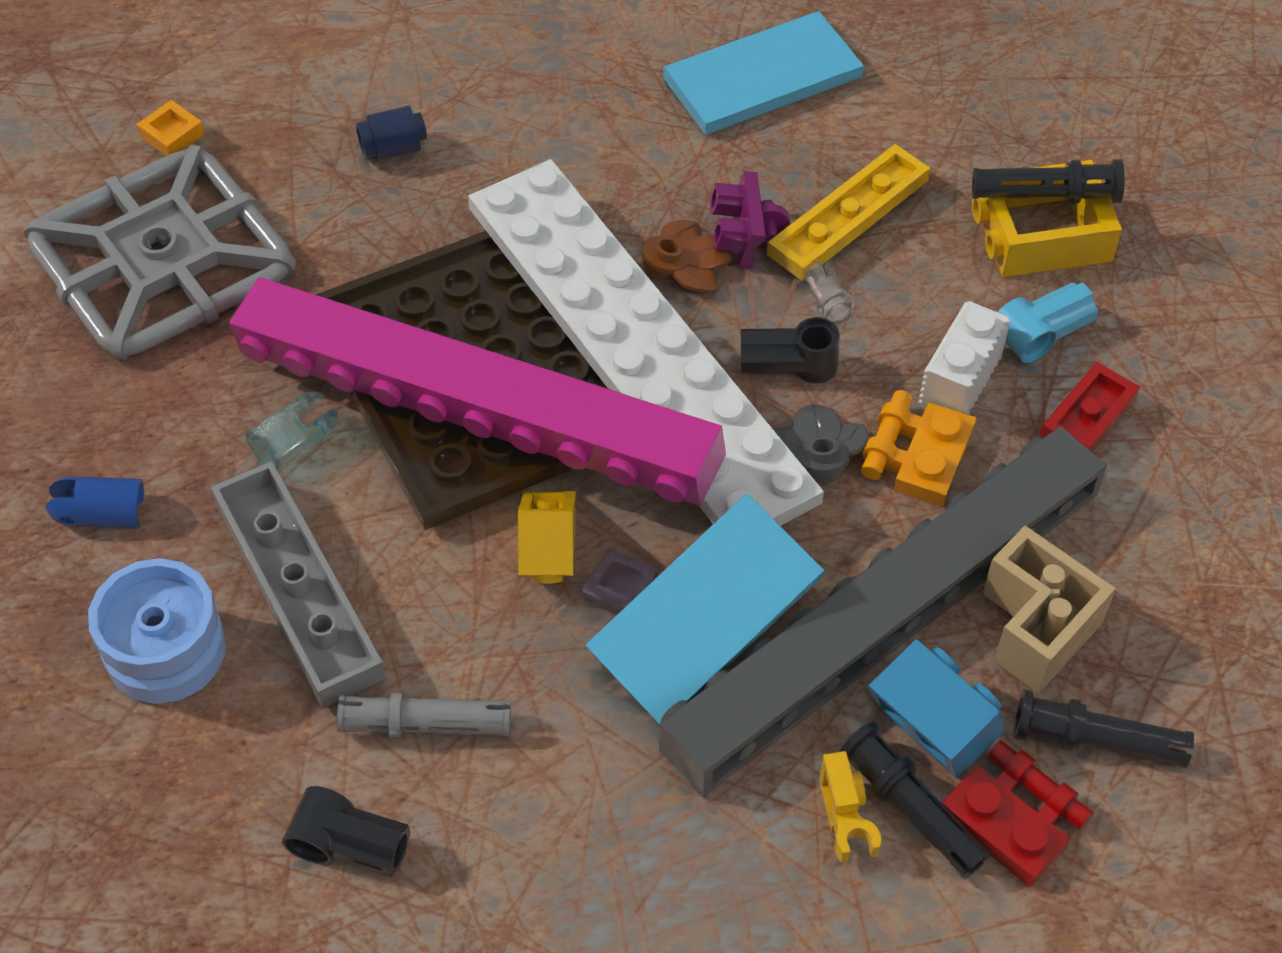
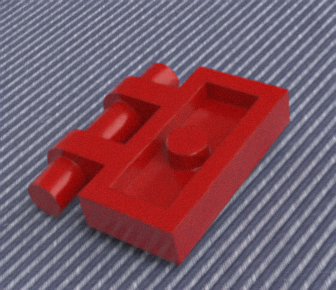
(1007, 826)

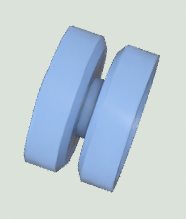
(157, 630)

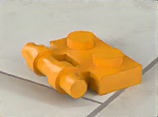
(934, 452)

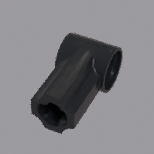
(807, 350)
(331, 828)

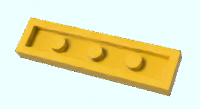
(848, 211)

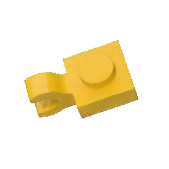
(842, 796)

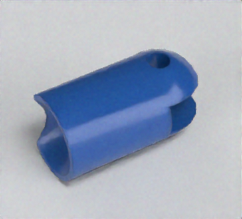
(96, 501)

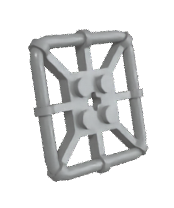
(149, 272)

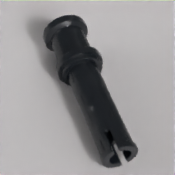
(987, 182)
(1074, 725)
(896, 781)

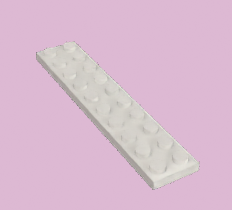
(635, 333)

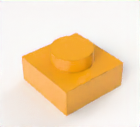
(170, 128)

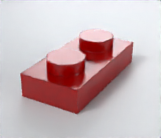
(1093, 406)

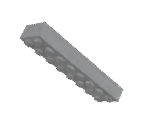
(298, 585)

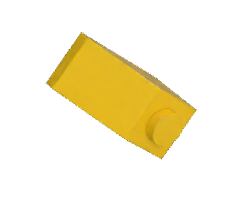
(546, 535)

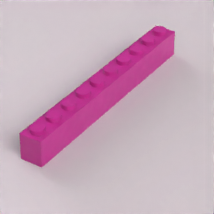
(481, 391)

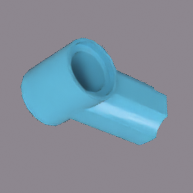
(1040, 323)

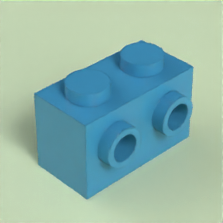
(938, 706)

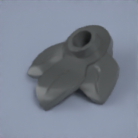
(822, 441)

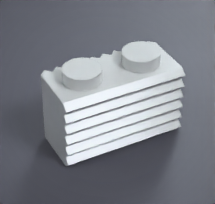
(965, 358)

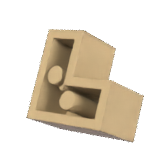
(1053, 606)

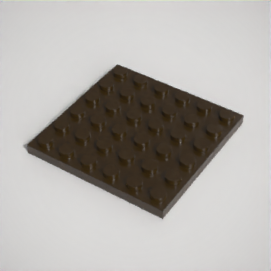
(480, 300)

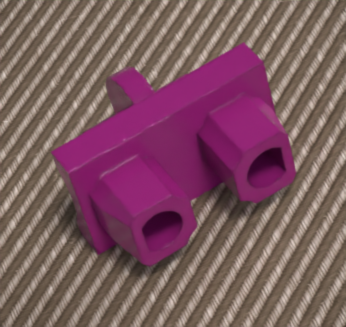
(752, 219)

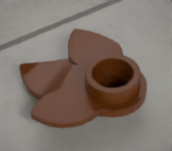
(684, 256)

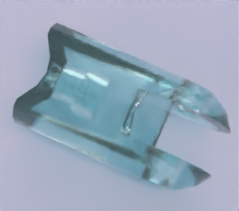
(285, 436)

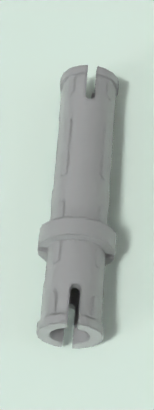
(414, 715)

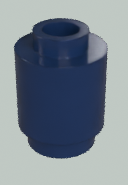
(391, 133)

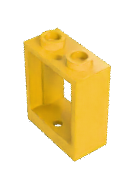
(1018, 254)

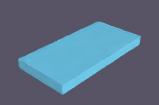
(762, 72)
(705, 608)

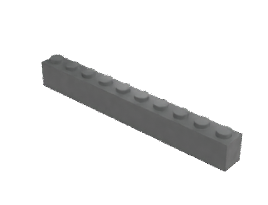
(875, 612)

